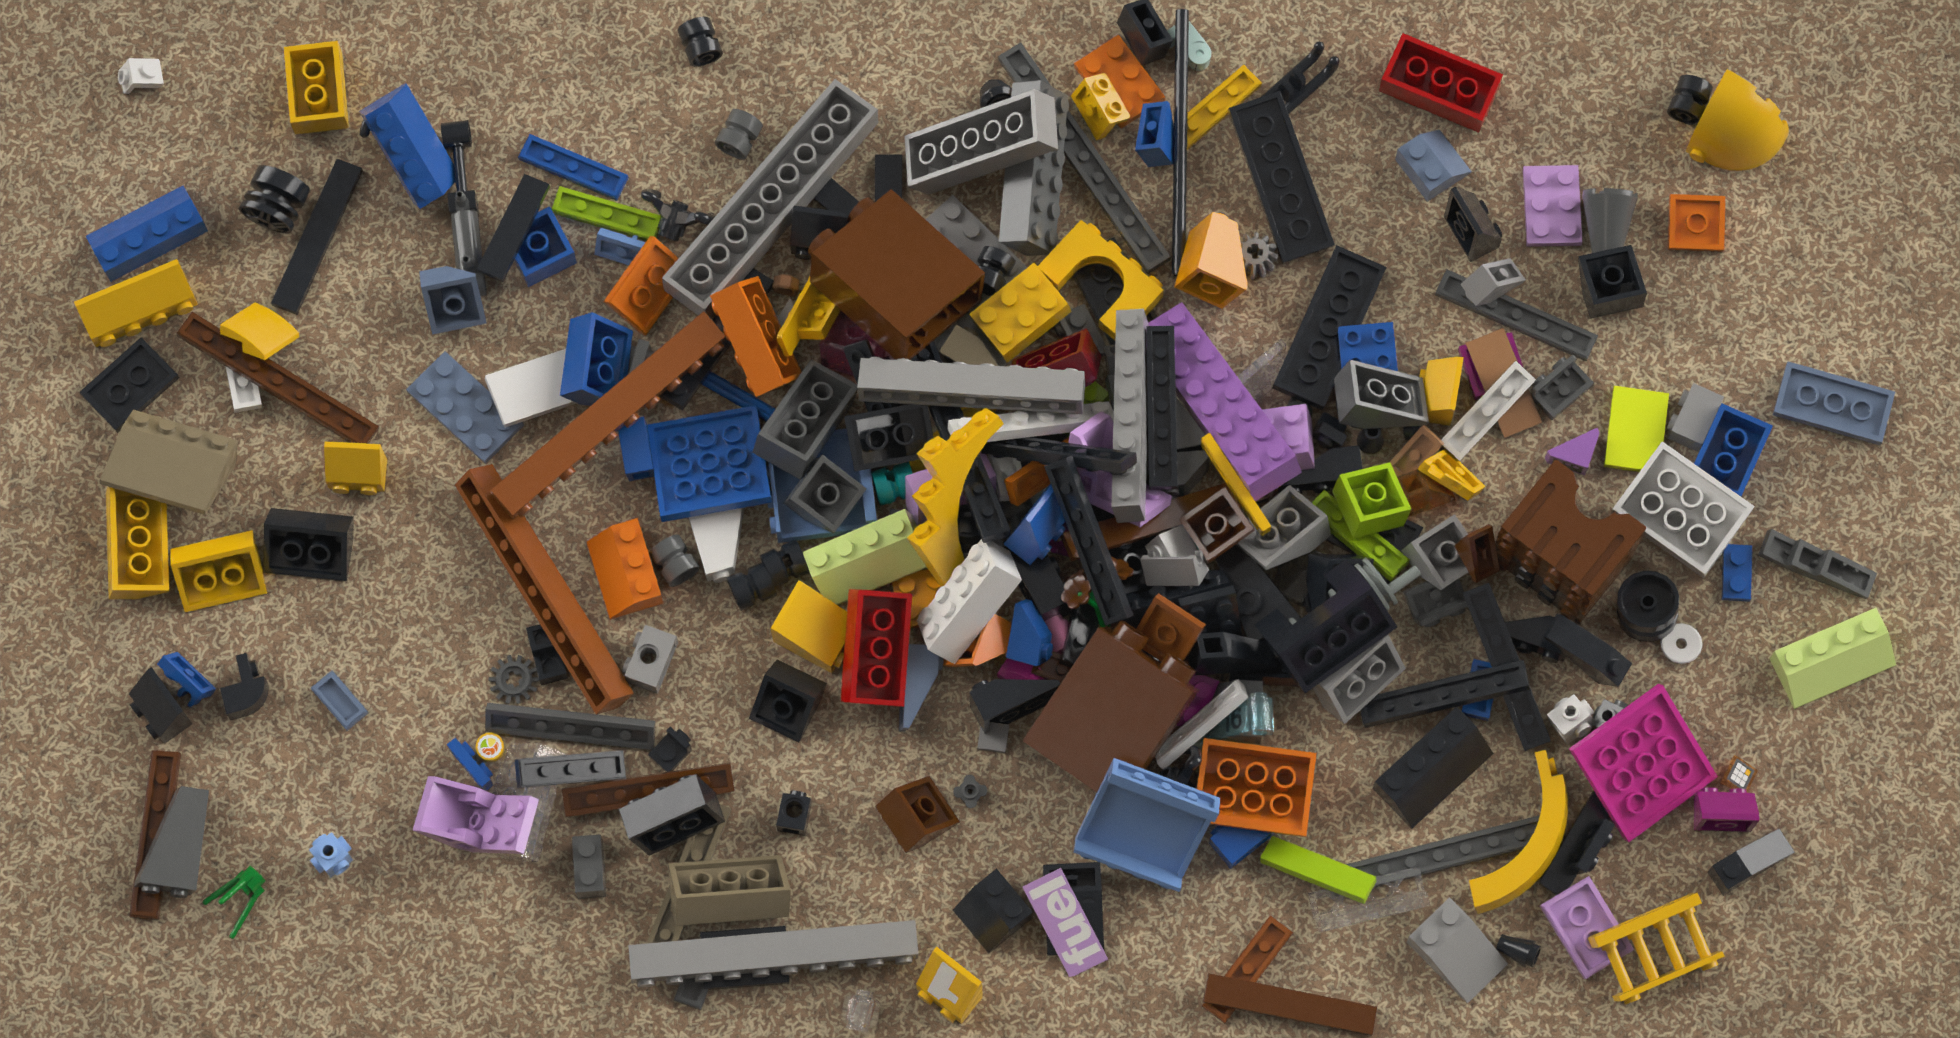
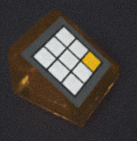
(1738, 774)

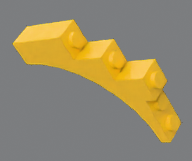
(939, 498)

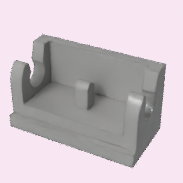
(1174, 570)

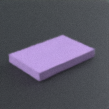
(1578, 915)

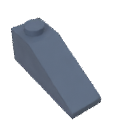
(921, 674)

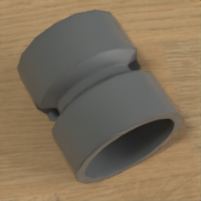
(740, 130)
(672, 558)

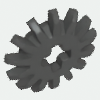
(502, 676)

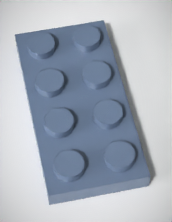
(1834, 403)
(462, 407)

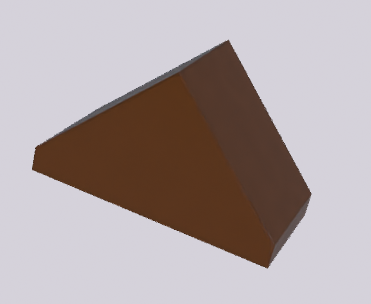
(1479, 553)

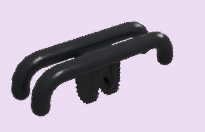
(1293, 83)

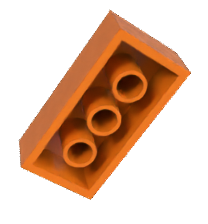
(753, 332)

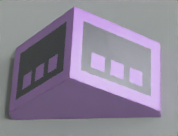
(1576, 452)

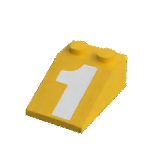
(949, 986)

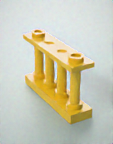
(1659, 919)

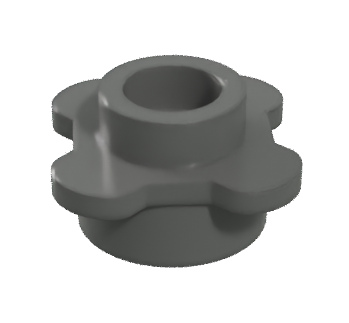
(970, 799)

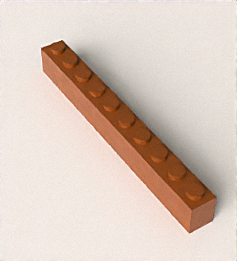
(608, 415)
(546, 593)

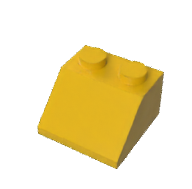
(1441, 388)
(355, 467)

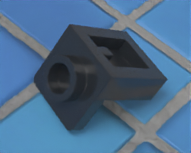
(671, 750)

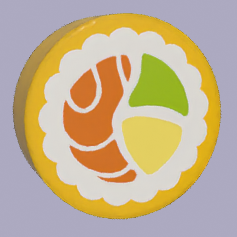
(490, 747)

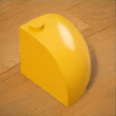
(1737, 127)

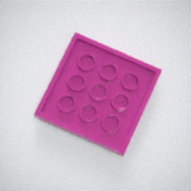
(1643, 762)

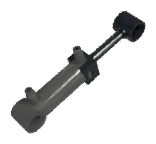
(463, 204)

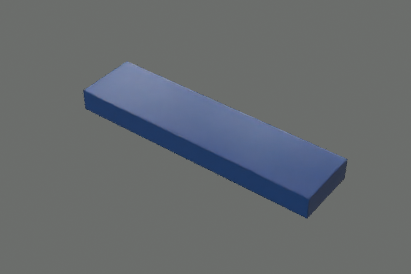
(573, 167)

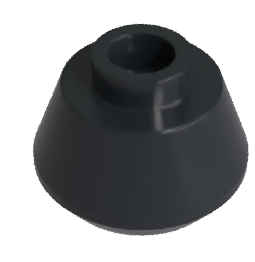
(993, 92)

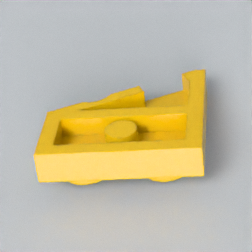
(1452, 474)

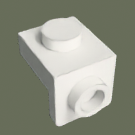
(140, 74)

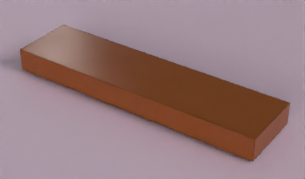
(1254, 960)

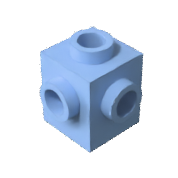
(335, 863)

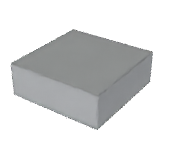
(995, 739)

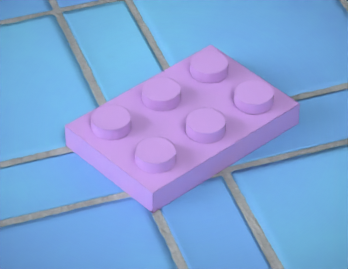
(1552, 205)

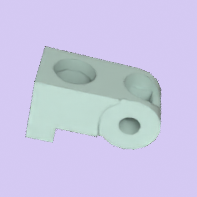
(1198, 52)

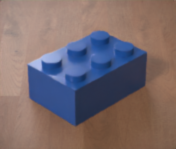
(1732, 447)

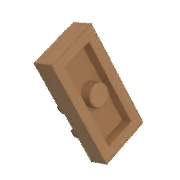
(1415, 451)

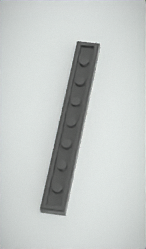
(1453, 851)

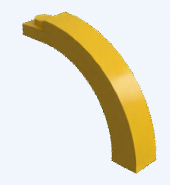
(1530, 864)

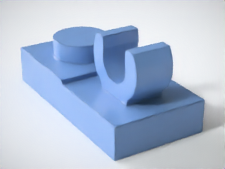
(617, 246)

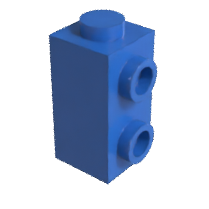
(636, 451)

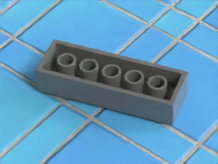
(1034, 187)

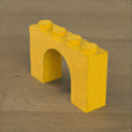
(1086, 247)

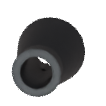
(1368, 443)
(1520, 950)

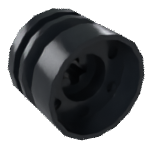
(274, 199)

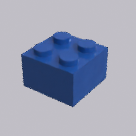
(544, 249)

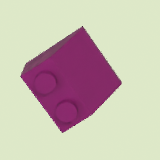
(1725, 810)

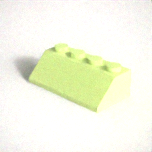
(865, 557)
(1834, 658)

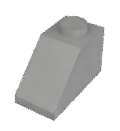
(1492, 281)

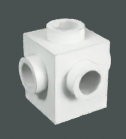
(1571, 718)

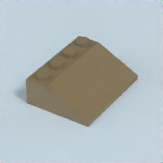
(170, 462)

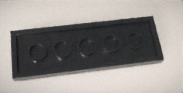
(1281, 177)
(1338, 301)

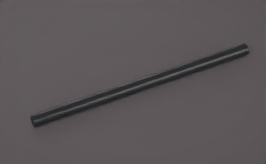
(1180, 138)

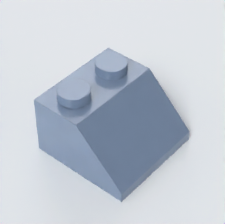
(1431, 163)
(451, 299)

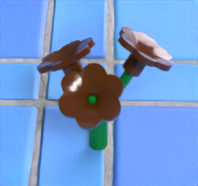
(1079, 591)

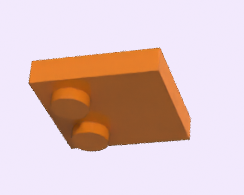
(1696, 222)

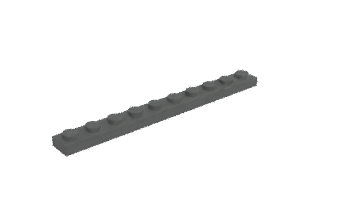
(1095, 173)

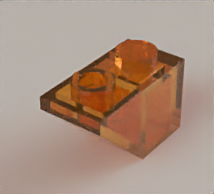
(1423, 492)

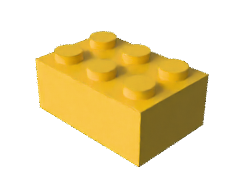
(316, 87)
(1020, 312)

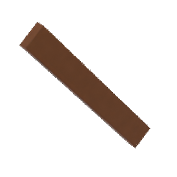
(277, 381)
(1124, 533)

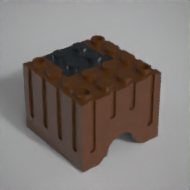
(1560, 549)

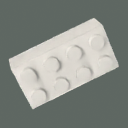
(968, 600)

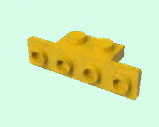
(808, 319)

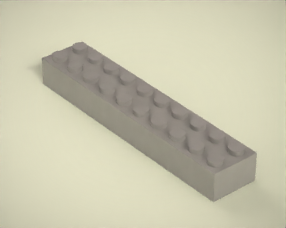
(765, 202)

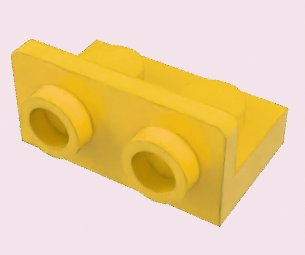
(1099, 105)

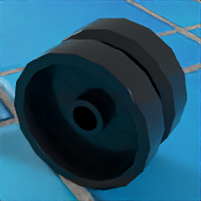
(1647, 606)

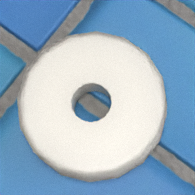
(1689, 636)

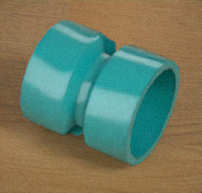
(891, 483)

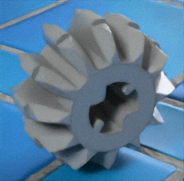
(1264, 252)

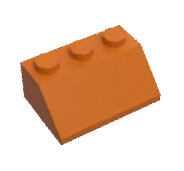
(624, 569)

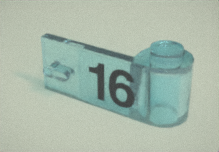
(1250, 718)

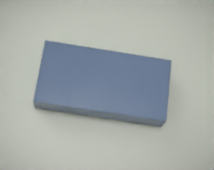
(339, 700)

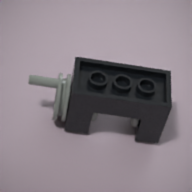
(1339, 627)

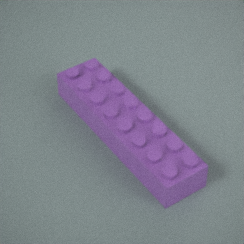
(1226, 408)

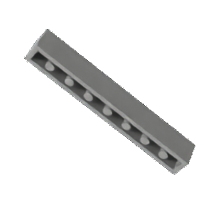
(971, 385)
(1130, 413)

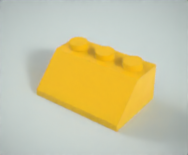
(218, 571)

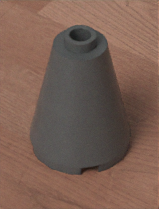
(1608, 216)

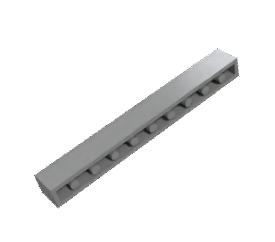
(773, 952)

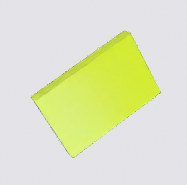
(1634, 427)

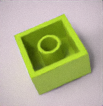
(1371, 500)

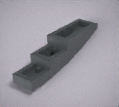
(1817, 564)

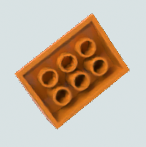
(1258, 786)

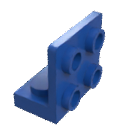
(1368, 344)

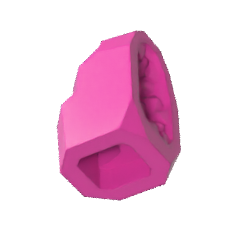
(1017, 670)

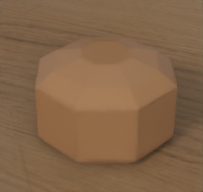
(786, 284)

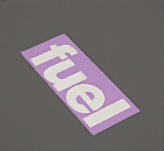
(1065, 922)

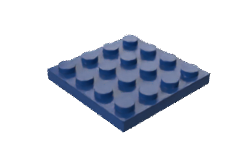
(708, 464)

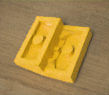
(259, 331)

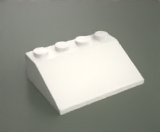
(1684, 509)

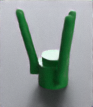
(246, 881)

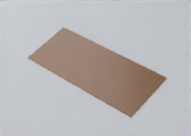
(1491, 358)

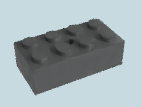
(805, 419)

